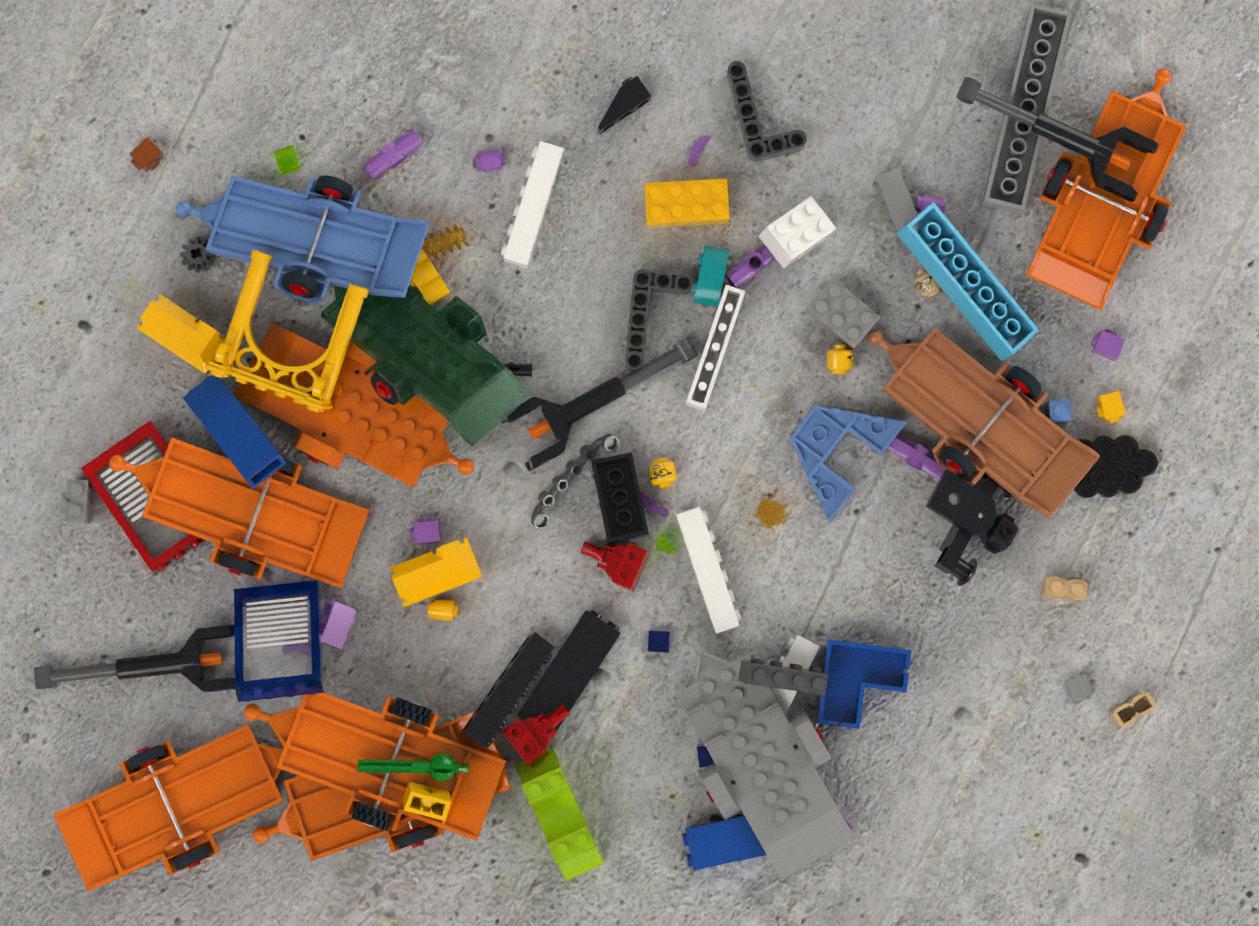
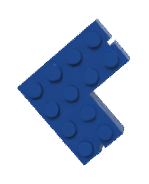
(851, 670)

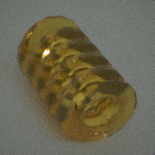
(445, 241)

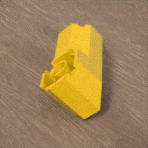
(180, 333)
(435, 573)

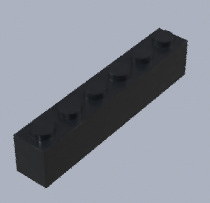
(507, 690)

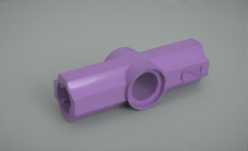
(392, 154)
(745, 271)
(916, 456)

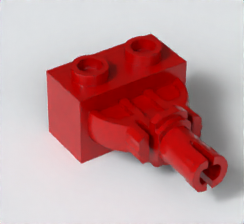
(622, 565)
(534, 735)

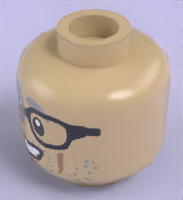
(926, 284)

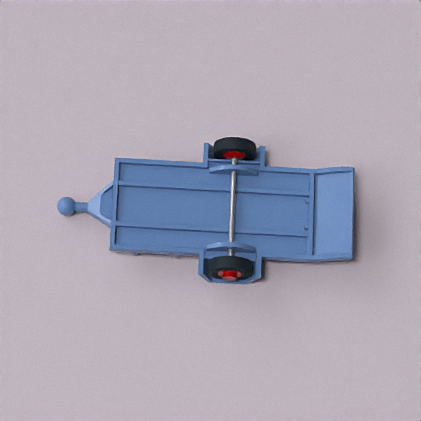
(306, 236)

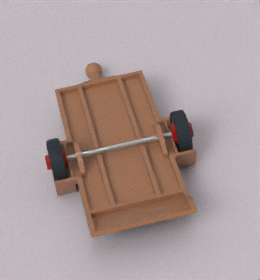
(982, 423)

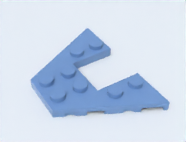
(822, 433)

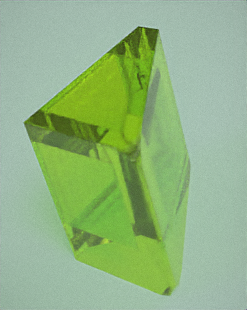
(287, 160)
(664, 545)

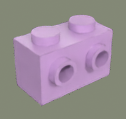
(336, 623)

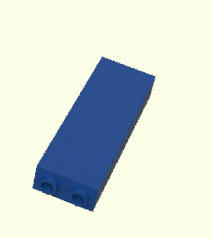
(234, 430)
(721, 843)

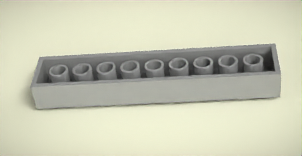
(1032, 91)

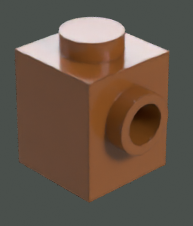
(146, 155)

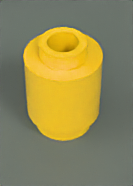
(443, 610)

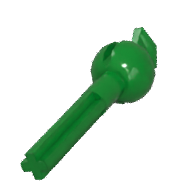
(440, 767)

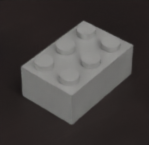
(842, 314)

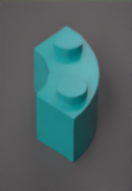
(711, 276)

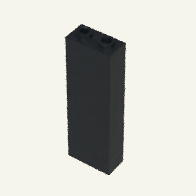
(572, 667)

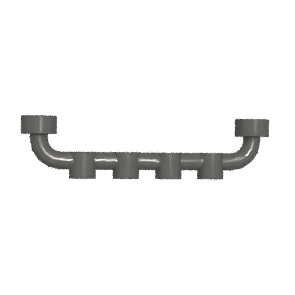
(539, 518)

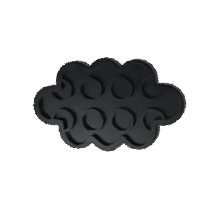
(1117, 469)

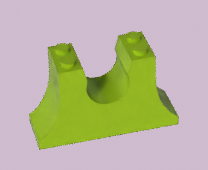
(559, 816)

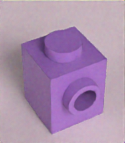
(1107, 344)
(425, 531)

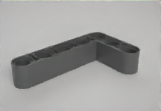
(753, 121)
(643, 310)

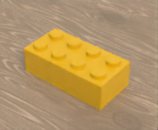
(686, 203)

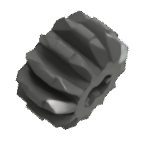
(190, 259)

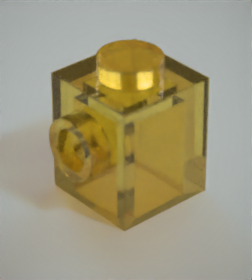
(770, 513)

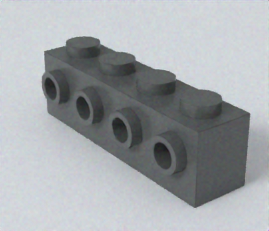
(783, 677)

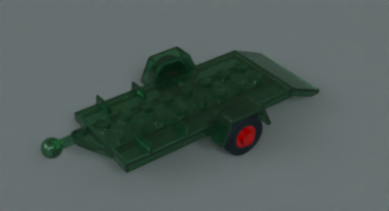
(436, 363)

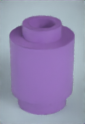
(490, 160)
(925, 200)

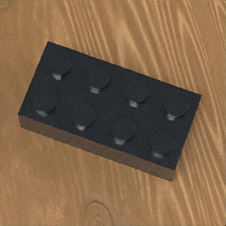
(619, 498)

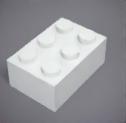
(797, 232)

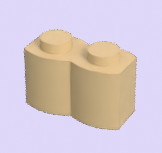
(1070, 590)
(1138, 705)

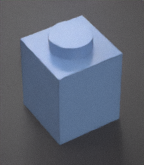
(1058, 411)

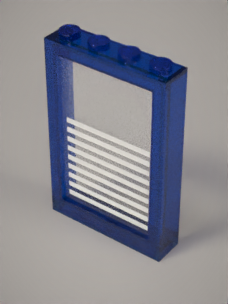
(278, 641)

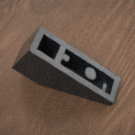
(627, 100)

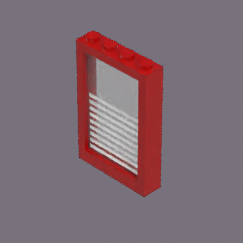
(127, 498)

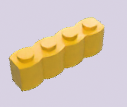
(428, 281)

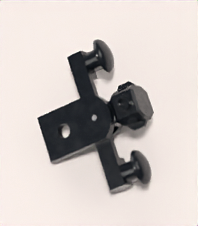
(969, 517)

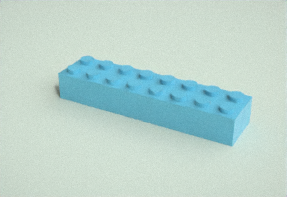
(967, 281)

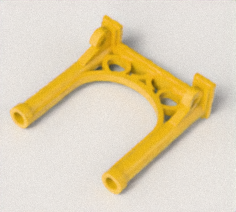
(240, 325)

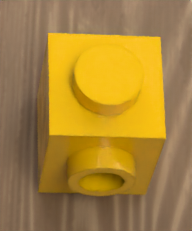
(1110, 407)

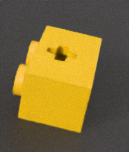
(426, 801)

